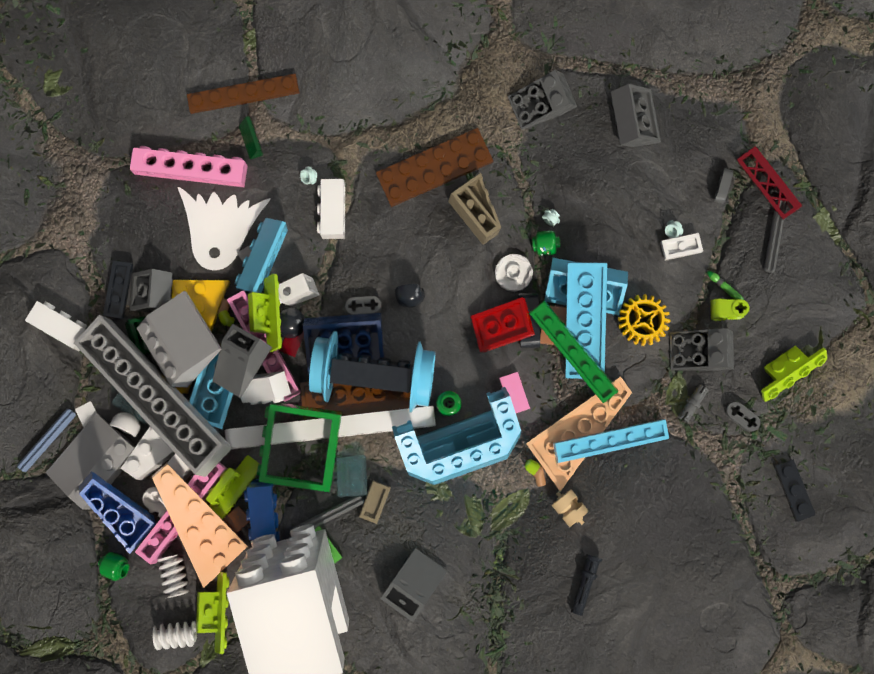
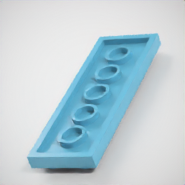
(587, 309)

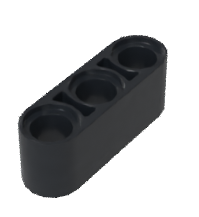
(532, 302)

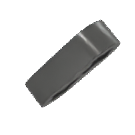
(723, 185)
(363, 301)
(739, 420)

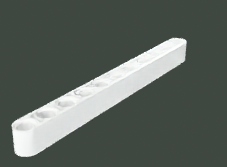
(320, 428)

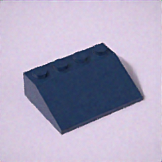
(356, 334)

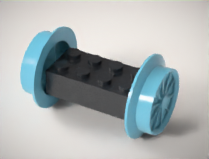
(383, 374)

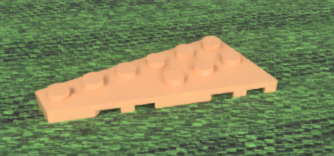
(585, 420)
(203, 533)

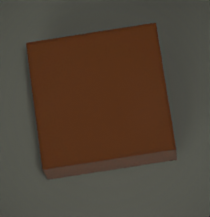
(237, 519)

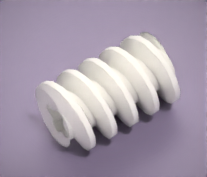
(173, 576)
(174, 637)

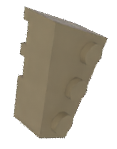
(475, 209)

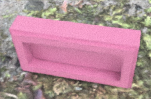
(515, 389)

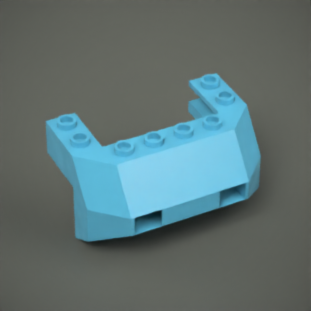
(461, 445)

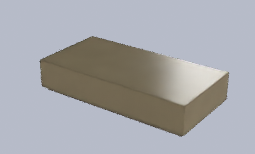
(374, 502)

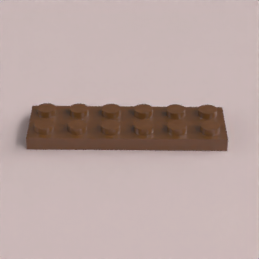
(434, 167)
(355, 400)

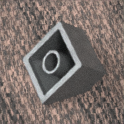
(150, 289)

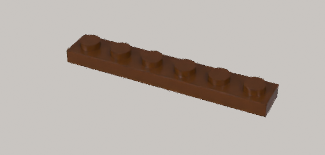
(243, 93)

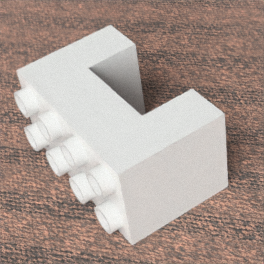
(289, 605)

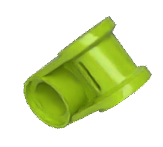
(725, 309)

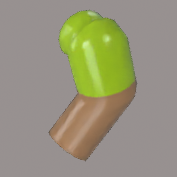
(223, 314)
(537, 471)

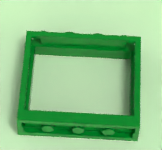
(265, 449)

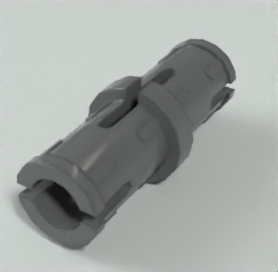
(693, 403)

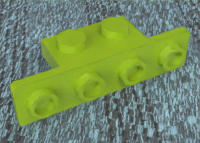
(265, 313)
(789, 369)
(231, 486)
(211, 612)

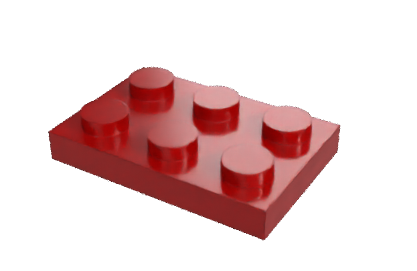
(502, 325)

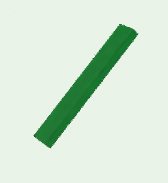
(574, 351)

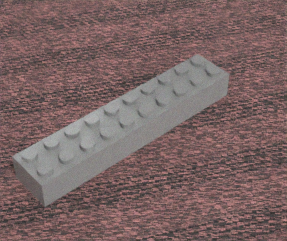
(152, 396)

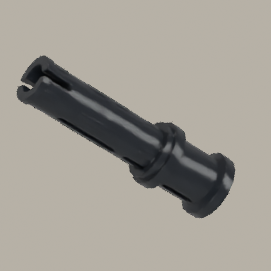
(578, 607)

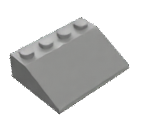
(179, 340)
(94, 449)

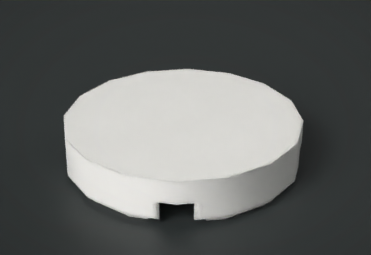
(513, 272)

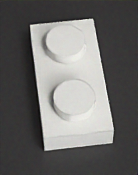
(681, 246)

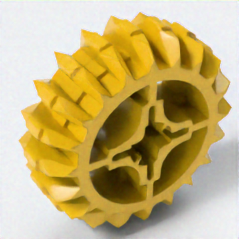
(657, 310)

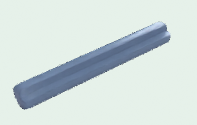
(44, 442)

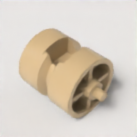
(570, 508)

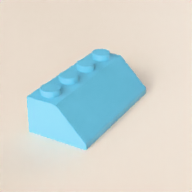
(262, 256)
(557, 286)
(210, 398)

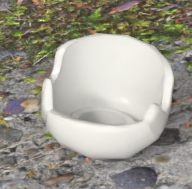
(126, 423)
(153, 501)

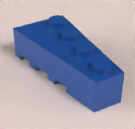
(261, 510)
(118, 512)

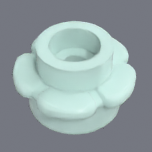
(308, 175)
(551, 217)
(671, 232)

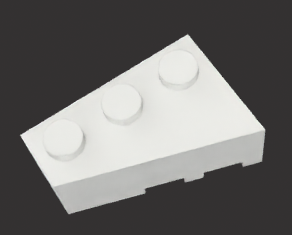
(147, 456)

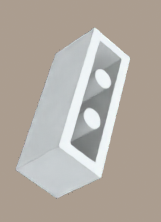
(331, 209)
(56, 324)
(266, 388)

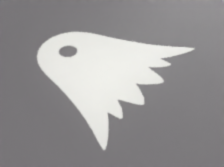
(218, 227)

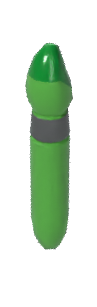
(725, 286)

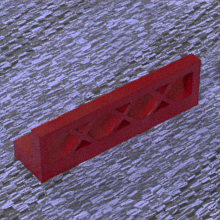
(774, 179)

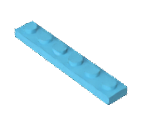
(610, 440)

